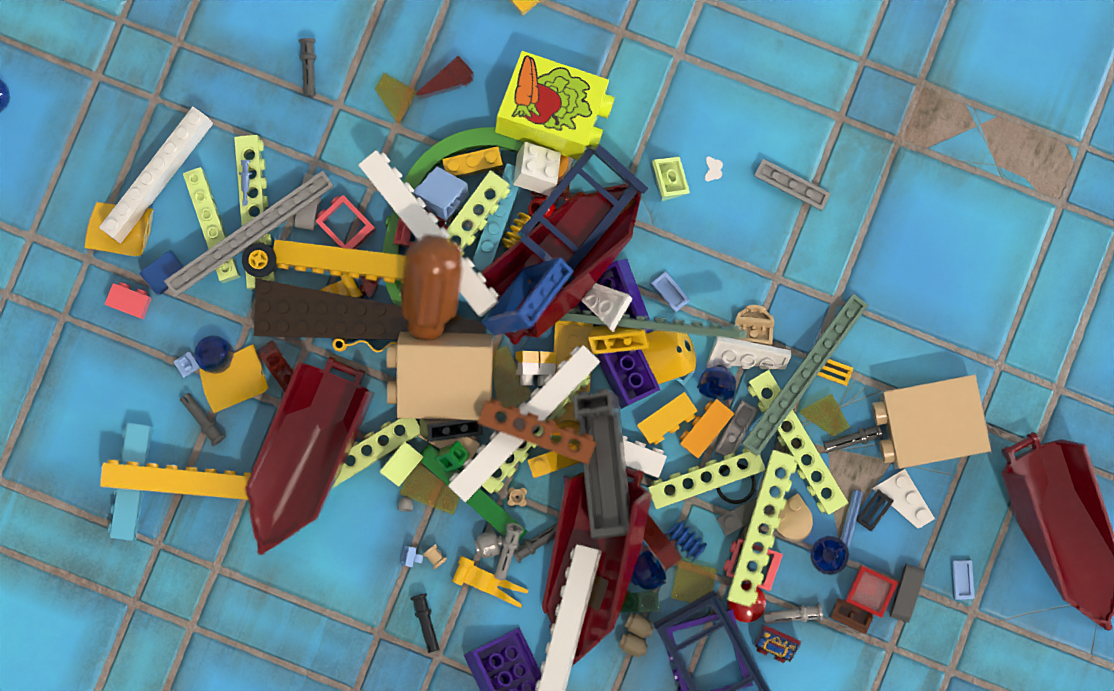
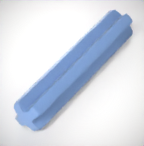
(851, 517)

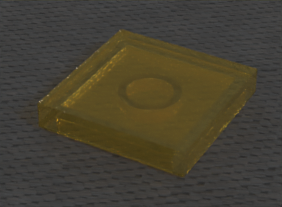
(692, 581)

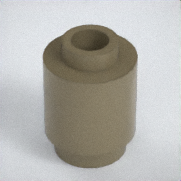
(639, 625)
(633, 645)

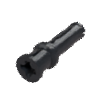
(423, 613)

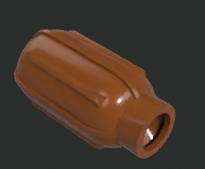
(431, 285)

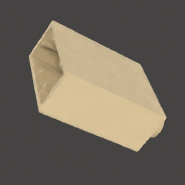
(441, 375)
(932, 422)

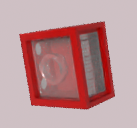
(870, 591)

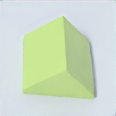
(670, 178)
(401, 464)

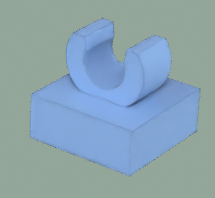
(186, 364)
(409, 556)

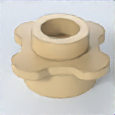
(521, 500)

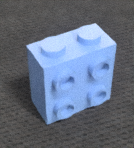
(442, 193)

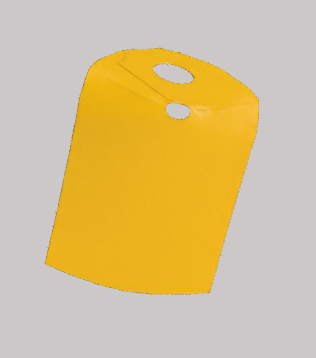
(132, 245)
(664, 358)
(237, 382)

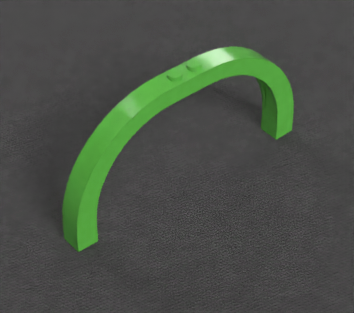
(460, 142)

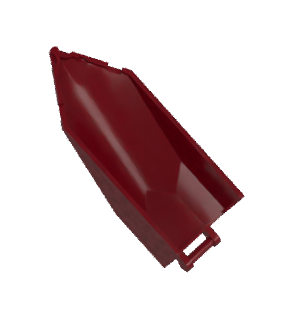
(575, 221)
(305, 450)
(1065, 521)
(615, 563)

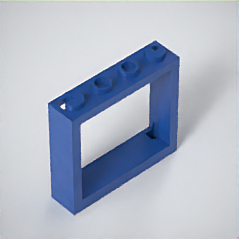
(549, 279)

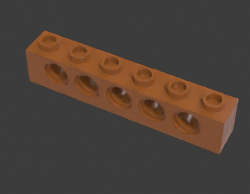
(488, 419)

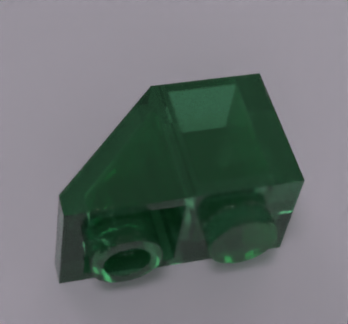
(641, 602)

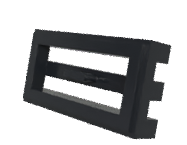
(872, 500)

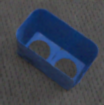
(160, 270)

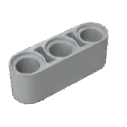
(307, 217)

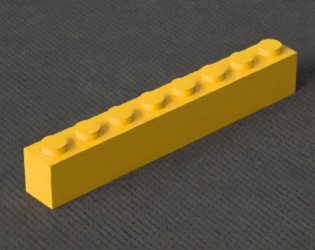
(339, 261)
(174, 480)

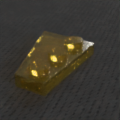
(506, 382)
(429, 490)

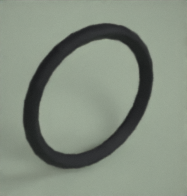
(741, 500)

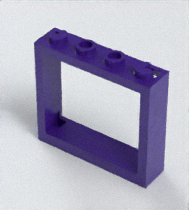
(698, 621)

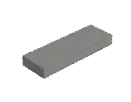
(736, 429)

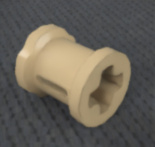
(435, 556)

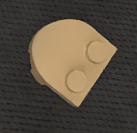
(757, 324)
(795, 520)

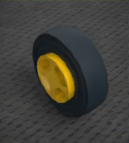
(256, 254)

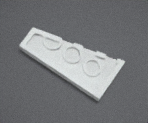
(742, 353)

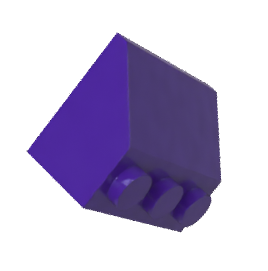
(628, 375)

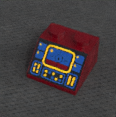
(776, 643)

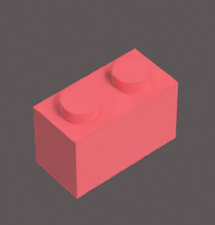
(128, 301)

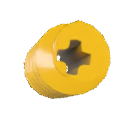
(513, 237)

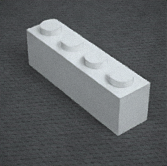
(642, 458)

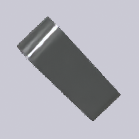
(907, 593)

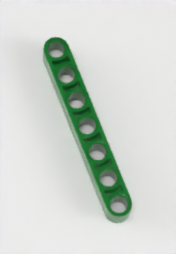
(478, 501)

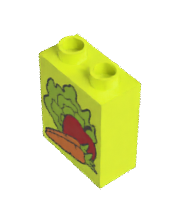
(553, 106)

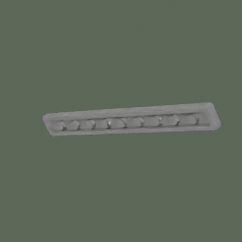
(249, 233)

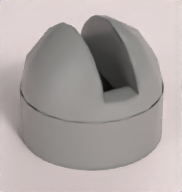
(405, 504)

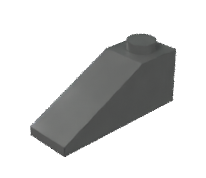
(739, 516)

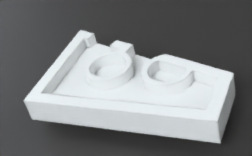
(607, 304)
(906, 498)

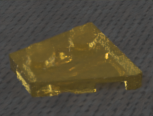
(395, 96)
(826, 416)

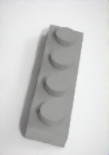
(792, 185)

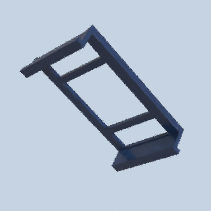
(635, 186)
(725, 621)

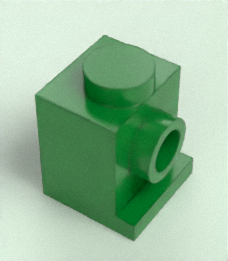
(452, 456)

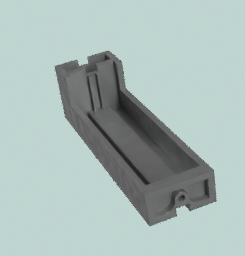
(606, 470)

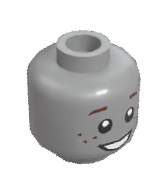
(488, 544)

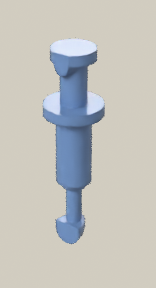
(245, 180)

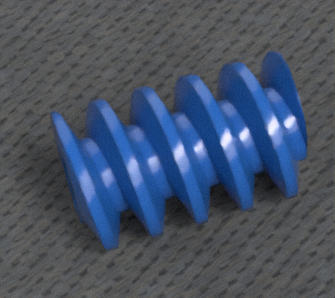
(687, 540)

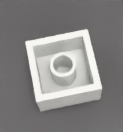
(537, 168)

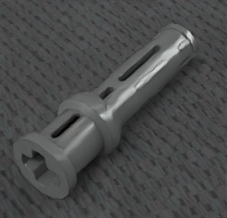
(308, 58)
(208, 426)
(861, 436)
(530, 546)

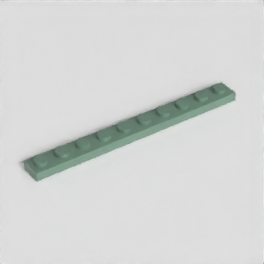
(660, 324)
(804, 375)

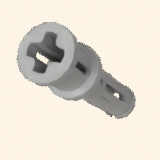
(509, 544)
(802, 613)

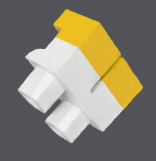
(535, 363)

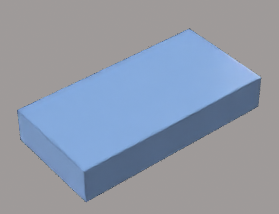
(670, 291)
(963, 579)

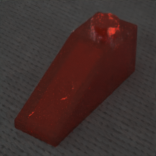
(448, 79)
(276, 363)
(660, 544)

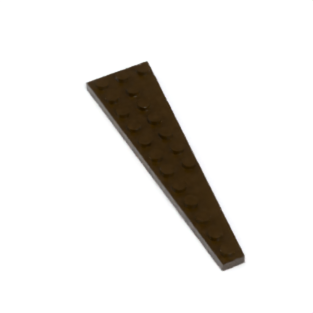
(312, 313)

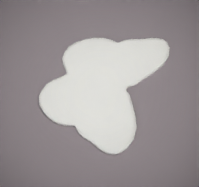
(715, 166)

